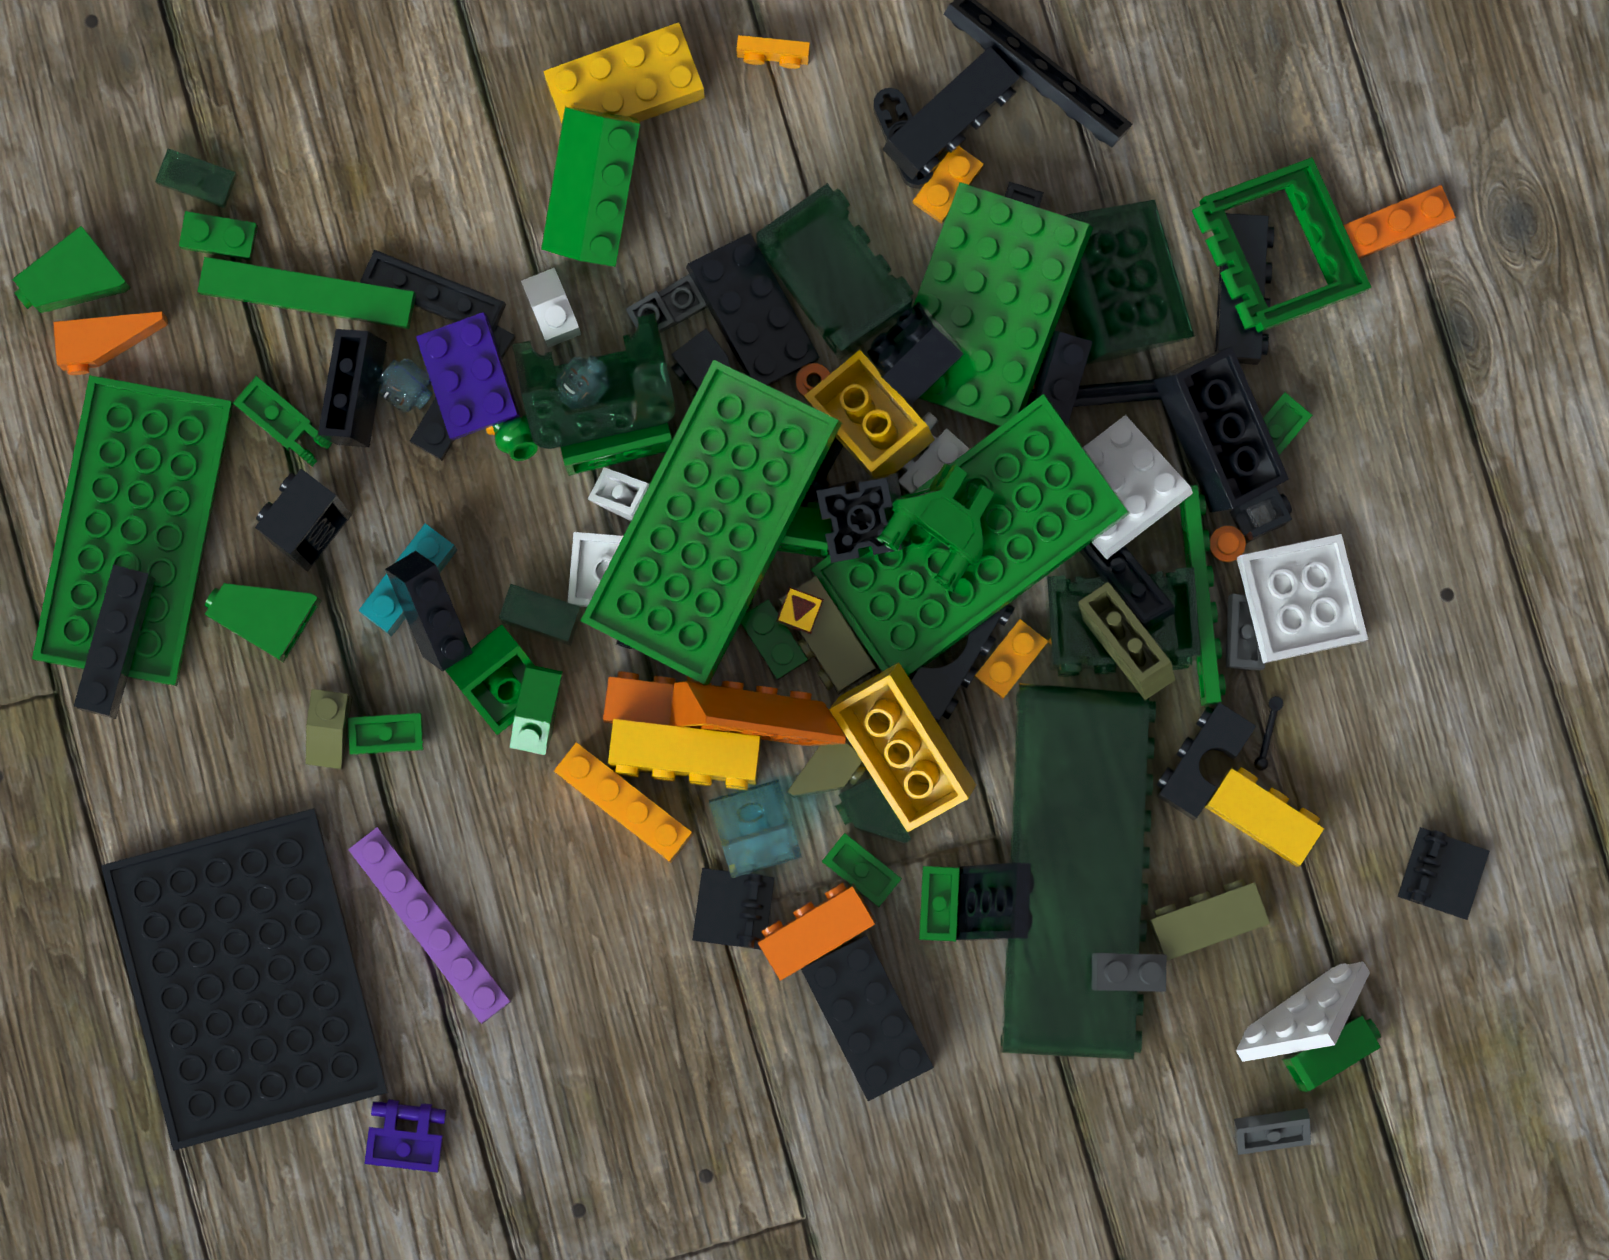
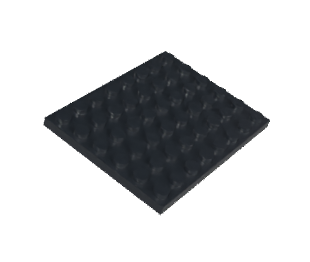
(244, 979)

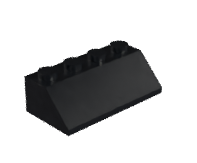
(1221, 430)

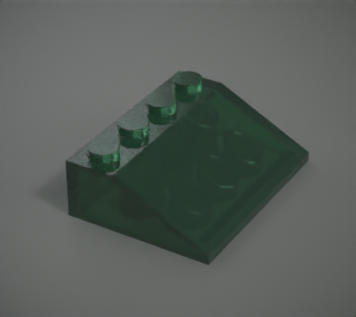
(1126, 284)

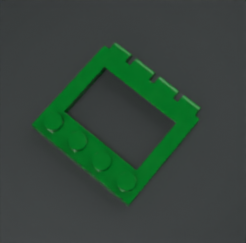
(1321, 227)

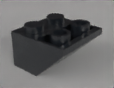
(914, 353)

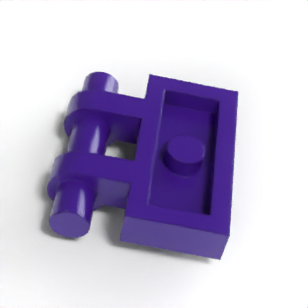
(405, 1148)

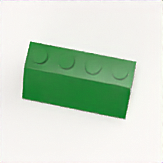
(590, 185)

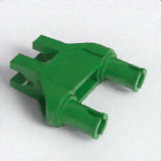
(945, 519)

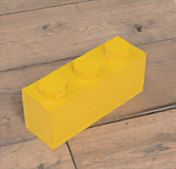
(1265, 816)

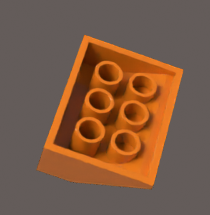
(757, 713)

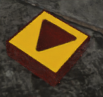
(800, 610)

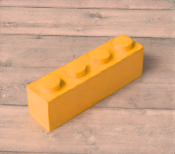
(623, 802)

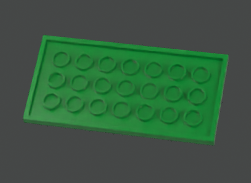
(140, 502)
(1041, 514)
(711, 522)

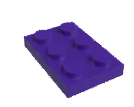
(468, 376)

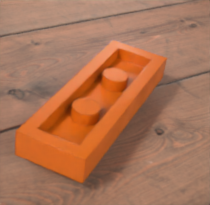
(1400, 221)

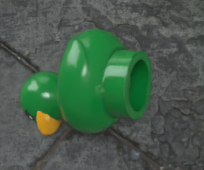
(514, 438)

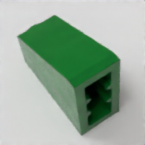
(69, 275)
(263, 615)
(1318, 1065)

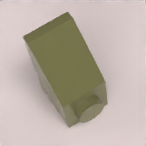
(327, 728)
(828, 771)

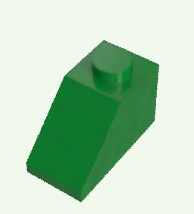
(536, 709)

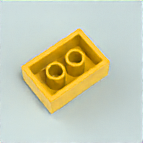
(875, 418)

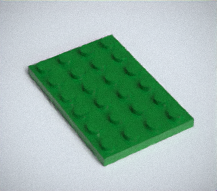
(999, 295)

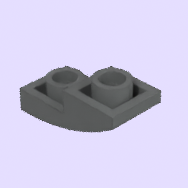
(670, 305)

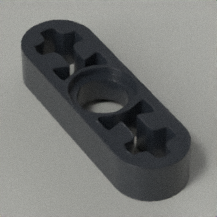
(884, 117)

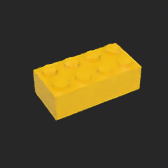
(630, 78)
(903, 747)
(684, 752)

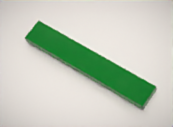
(306, 293)

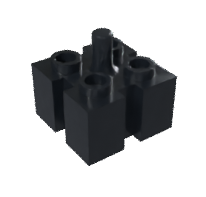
(859, 515)

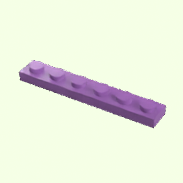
(429, 925)

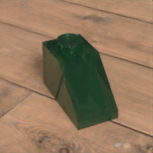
(871, 813)

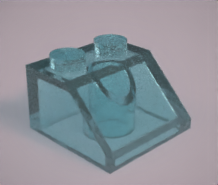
(755, 828)

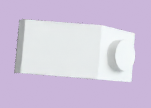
(551, 307)
(618, 493)

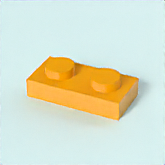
(786, 52)
(938, 193)
(1011, 659)

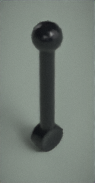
(1275, 705)

